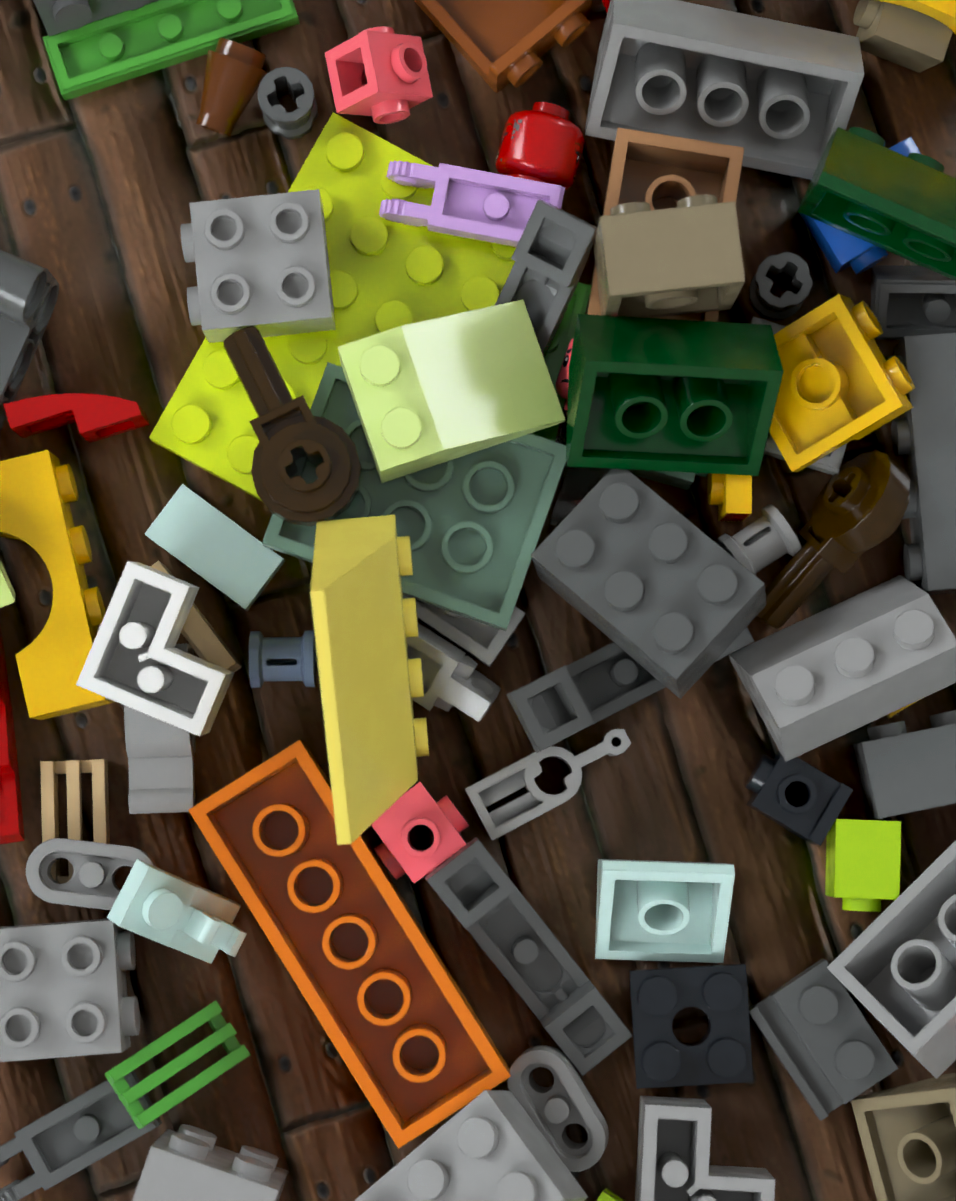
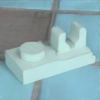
(177, 913)

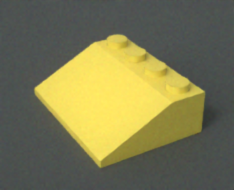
(366, 667)

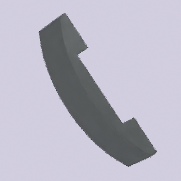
(548, 267)
(587, 693)
(529, 955)

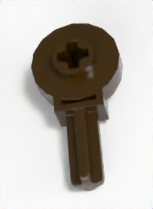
(290, 432)
(849, 517)

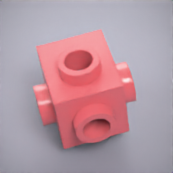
(379, 75)
(415, 809)

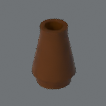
(229, 85)

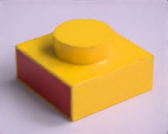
(731, 495)

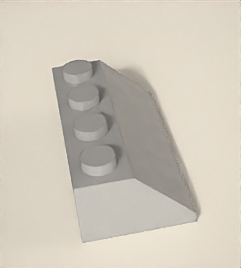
(724, 81)

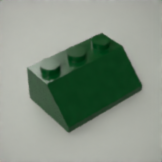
(886, 199)
(671, 394)

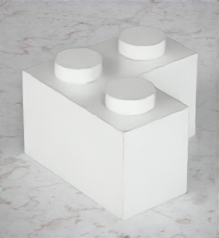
(137, 654)

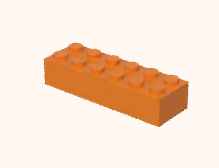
(350, 945)

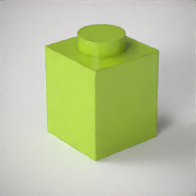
(863, 863)

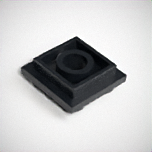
(716, 1058)

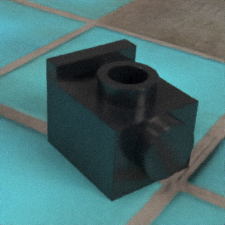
(815, 815)

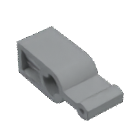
(159, 762)
(522, 775)

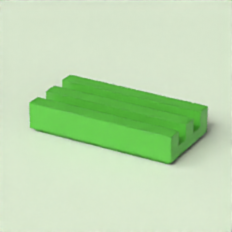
(223, 1034)

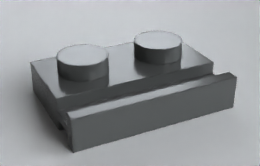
(822, 1039)

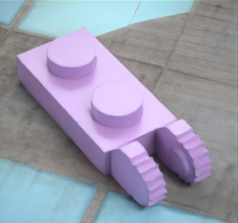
(468, 201)

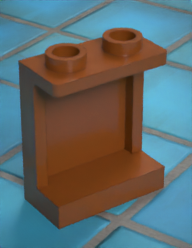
(507, 36)

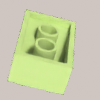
(449, 387)

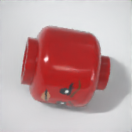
(541, 145)

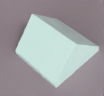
(662, 910)

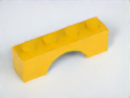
(38, 512)

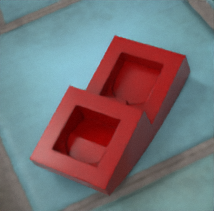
(94, 414)

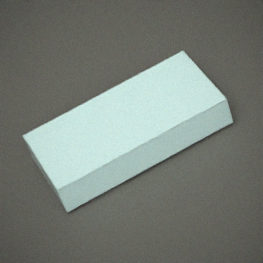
(214, 547)

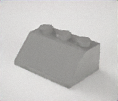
(848, 665)

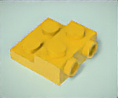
(834, 382)

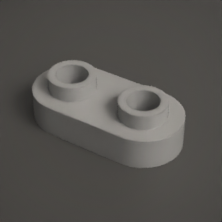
(92, 876)
(559, 1106)

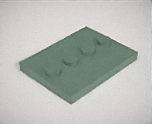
(465, 518)

